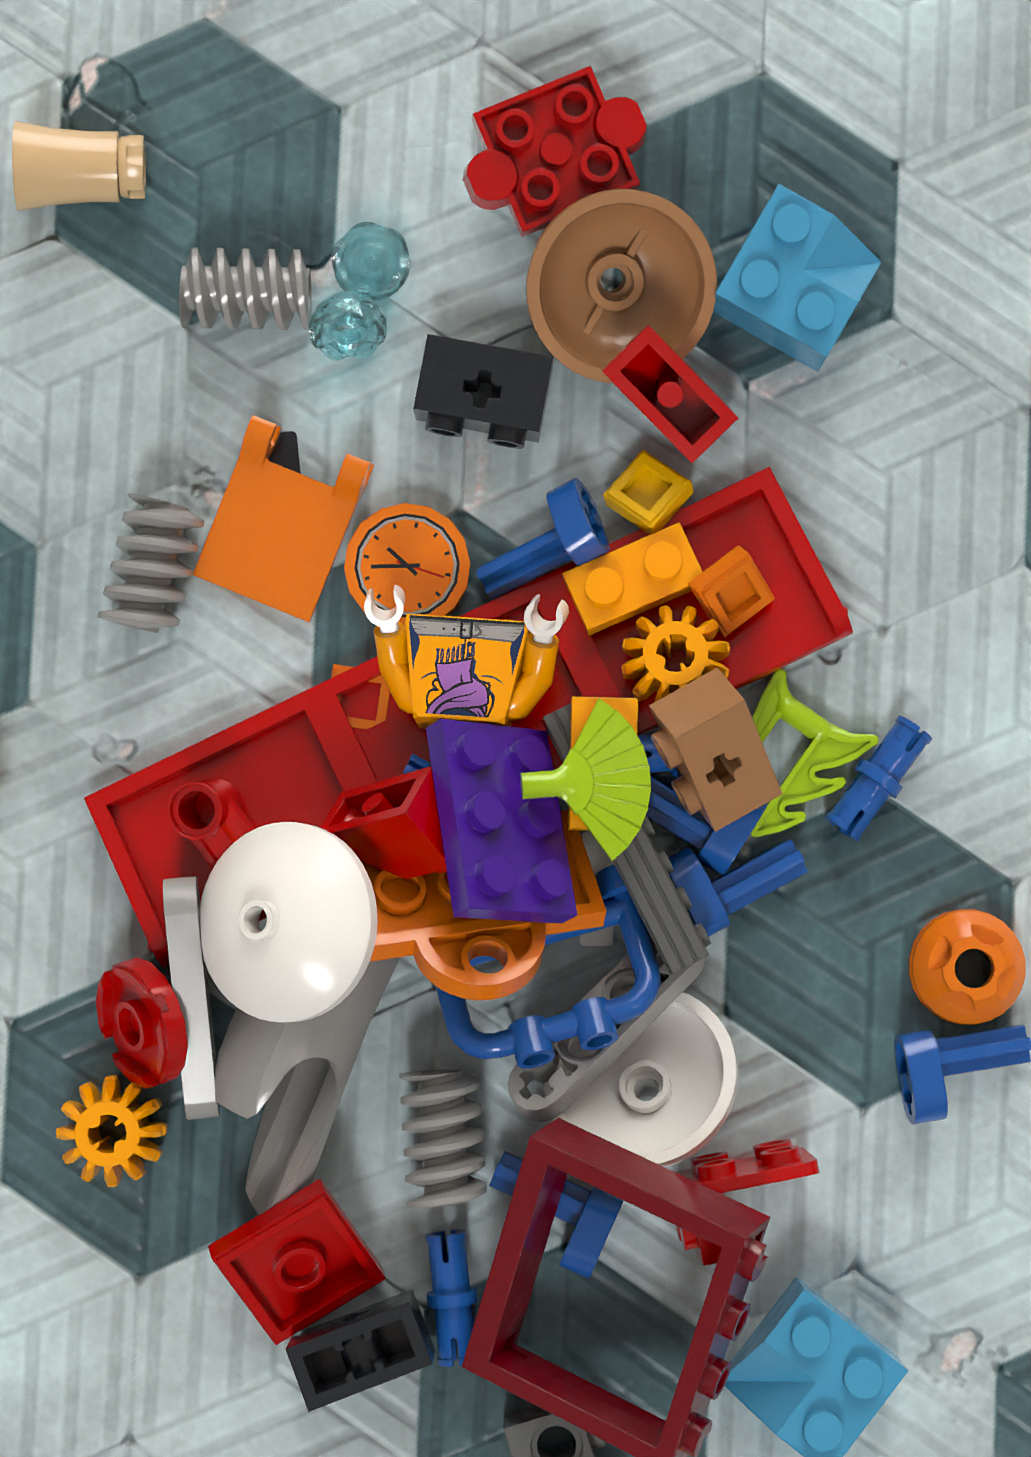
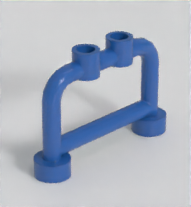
(589, 1019)

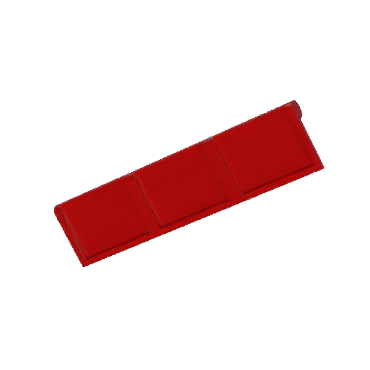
(306, 752)

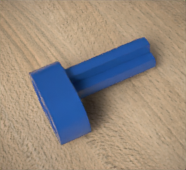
(576, 536)
(714, 848)
(719, 898)
(926, 1061)
(587, 1210)

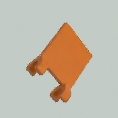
(279, 527)

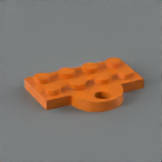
(419, 921)

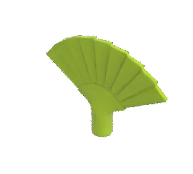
(601, 780)

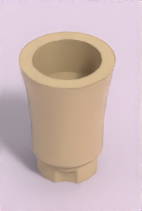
(75, 166)

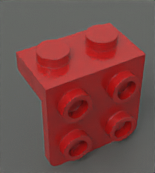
(772, 1163)

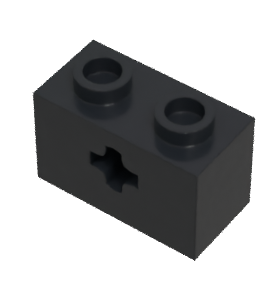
(460, 366)
(360, 1350)

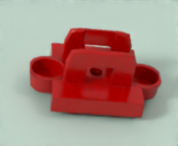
(561, 144)

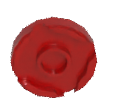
(145, 1022)

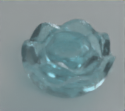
(365, 242)
(347, 326)

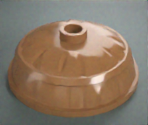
(664, 281)

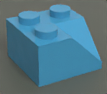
(796, 278)
(813, 1374)

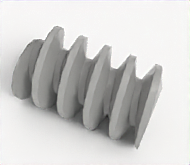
(245, 289)
(151, 564)
(444, 1137)

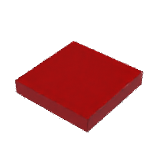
(297, 1262)

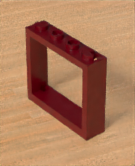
(492, 1348)

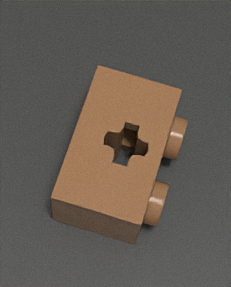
(715, 750)

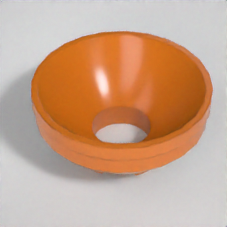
(934, 959)

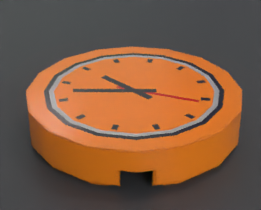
(412, 550)

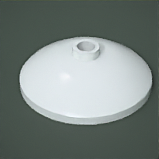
(316, 924)
(697, 1079)

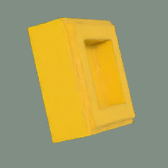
(648, 493)

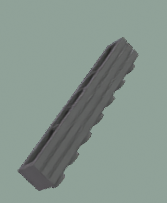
(647, 879)

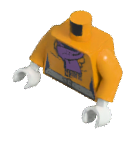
(463, 664)

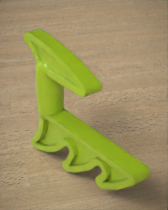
(828, 749)

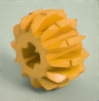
(651, 666)
(126, 1150)

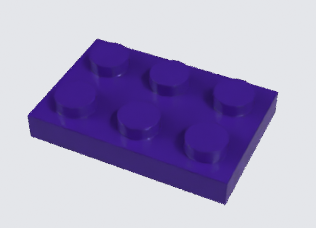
(499, 849)

